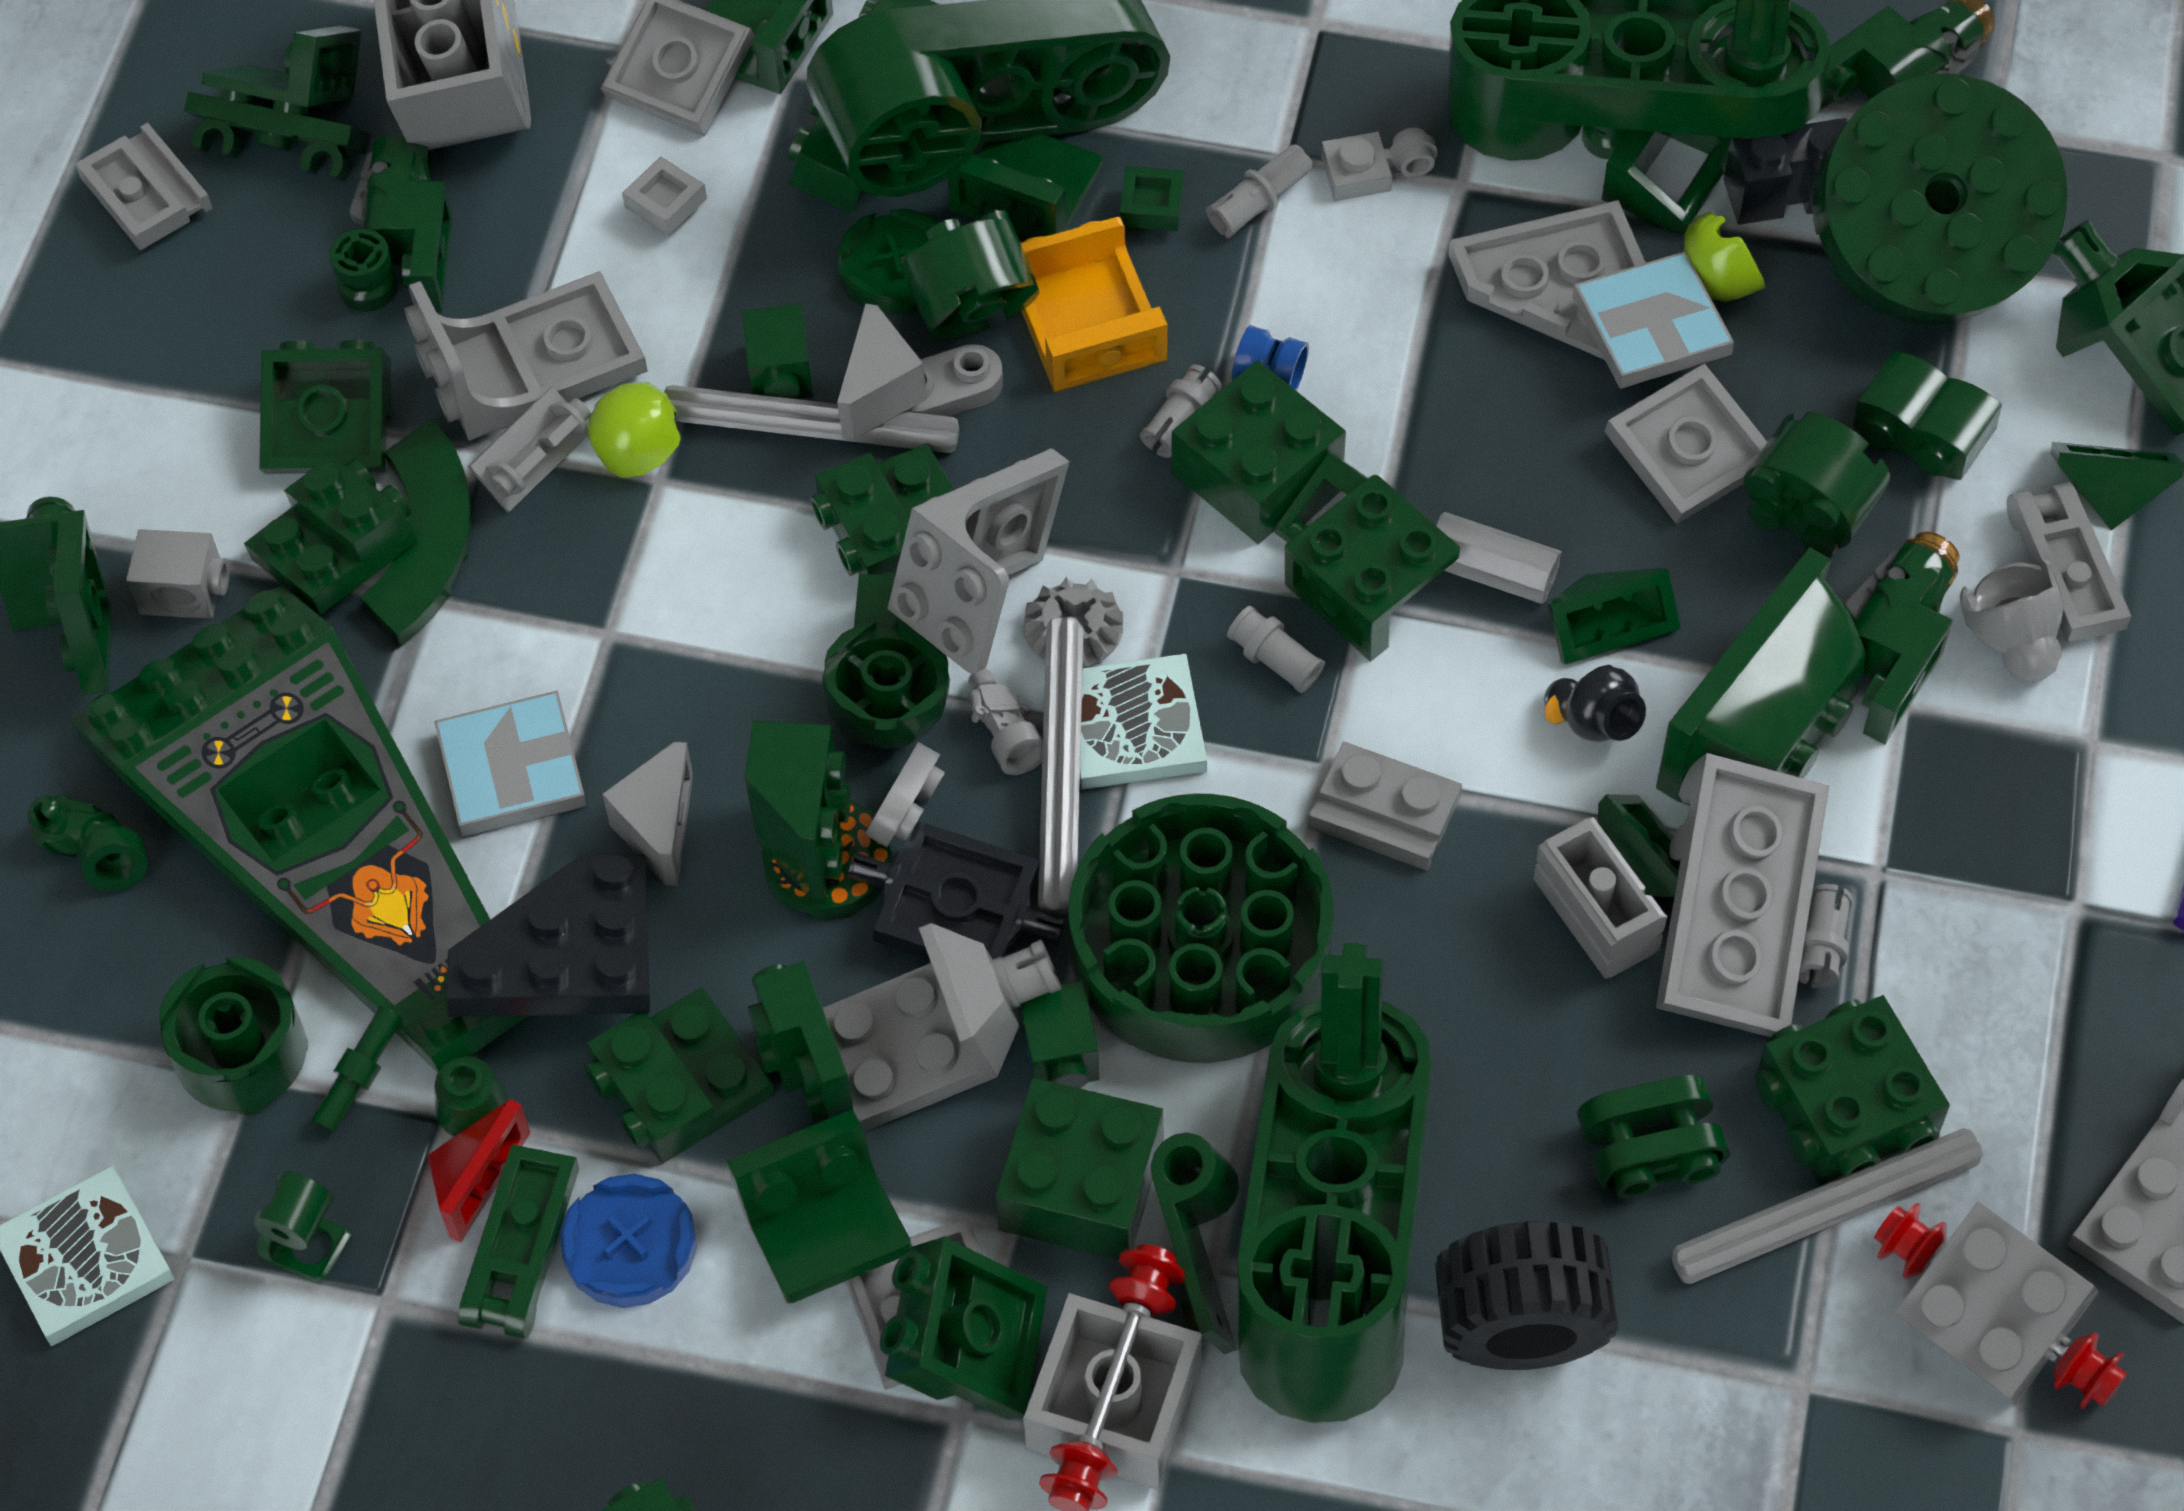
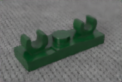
(275, 131)

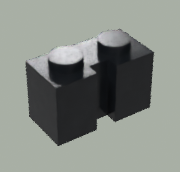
(1776, 170)

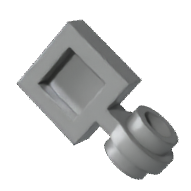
(1363, 167)

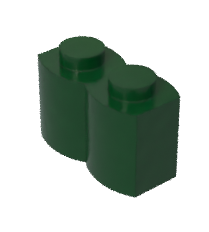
(1926, 415)

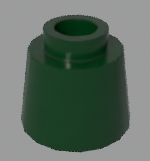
(465, 1093)

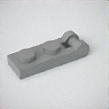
(2085, 579)

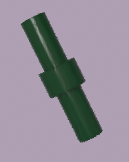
(357, 1069)

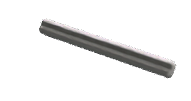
(806, 418)
(1060, 764)
(1826, 1206)

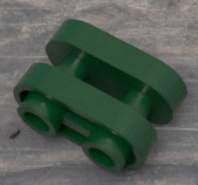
(1653, 1135)

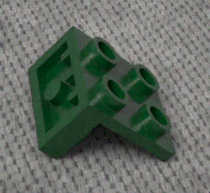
(781, 38)
(317, 72)
(1029, 178)
(1366, 562)
(818, 1207)

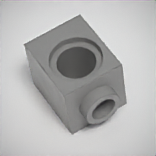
(176, 574)

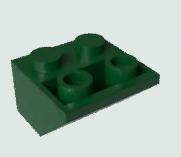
(798, 800)

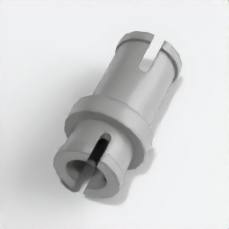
(1183, 399)
(1266, 642)
(1825, 940)

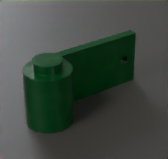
(1194, 1188)

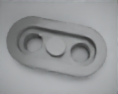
(953, 388)
(898, 812)

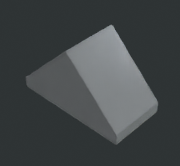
(880, 377)
(652, 810)

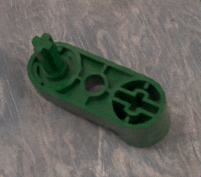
(1545, 68)
(928, 83)
(1349, 1106)

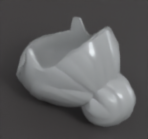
(2018, 616)

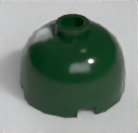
(885, 685)

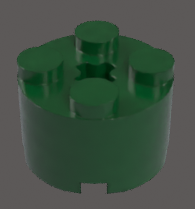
(969, 275)
(1815, 482)
(233, 1035)

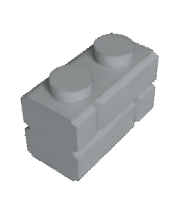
(1599, 897)

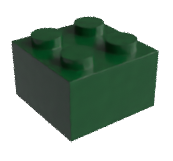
(1253, 449)
(1079, 1169)

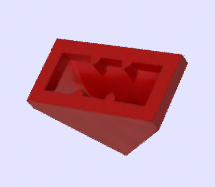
(472, 1164)

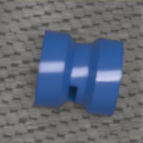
(1283, 357)

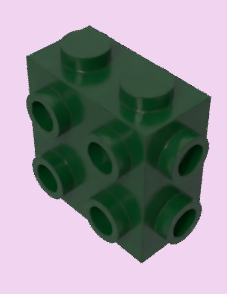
(1850, 1089)

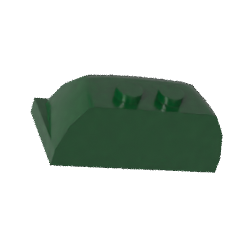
(1775, 685)

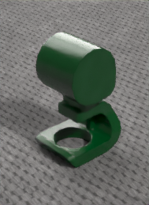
(292, 1222)

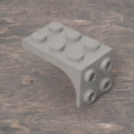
(508, 358)
(967, 546)

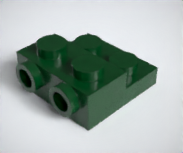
(323, 406)
(873, 505)
(333, 533)
(798, 1040)
(676, 1074)
(964, 1327)

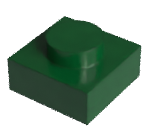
(1152, 198)

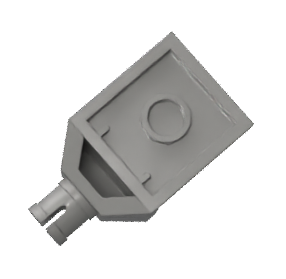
(935, 1025)

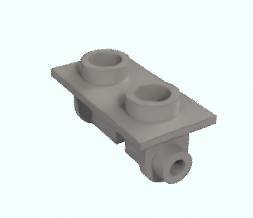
(531, 447)

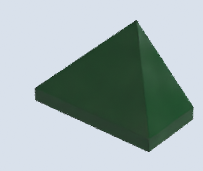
(2117, 479)
(1612, 612)
(1641, 842)

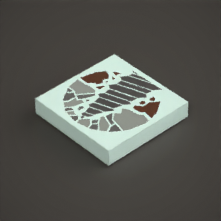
(1139, 723)
(82, 1255)

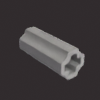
(1501, 558)

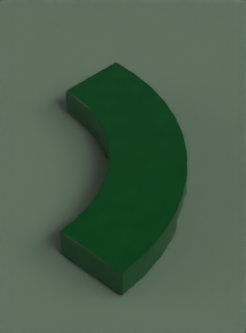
(442, 524)

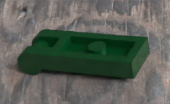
(519, 1239)

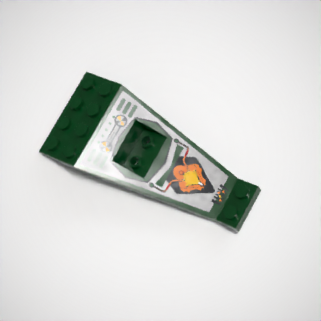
(303, 800)

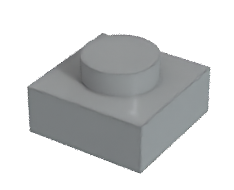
(664, 195)

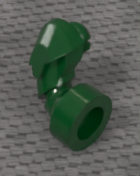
(109, 853)

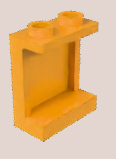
(1091, 306)

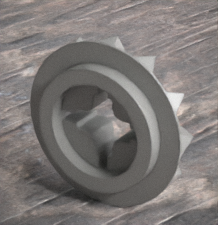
(1101, 618)

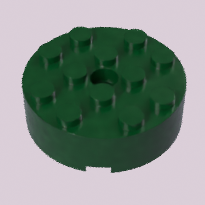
(2000, 187)
(1188, 866)

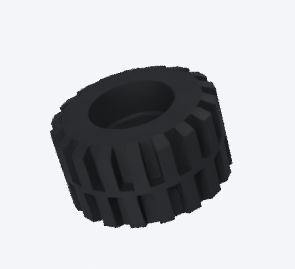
(1526, 1295)

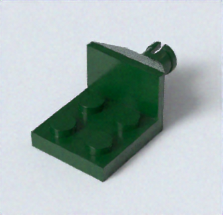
(2134, 308)
(55, 579)

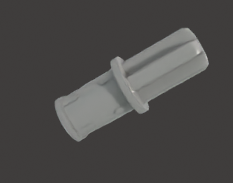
(1258, 191)

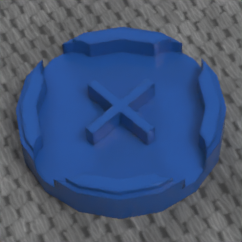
(628, 1241)

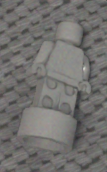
(1015, 742)

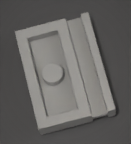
(143, 186)
(1385, 805)

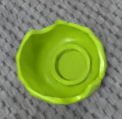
(1721, 262)
(633, 429)

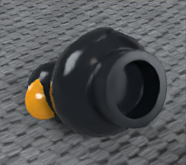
(1598, 706)

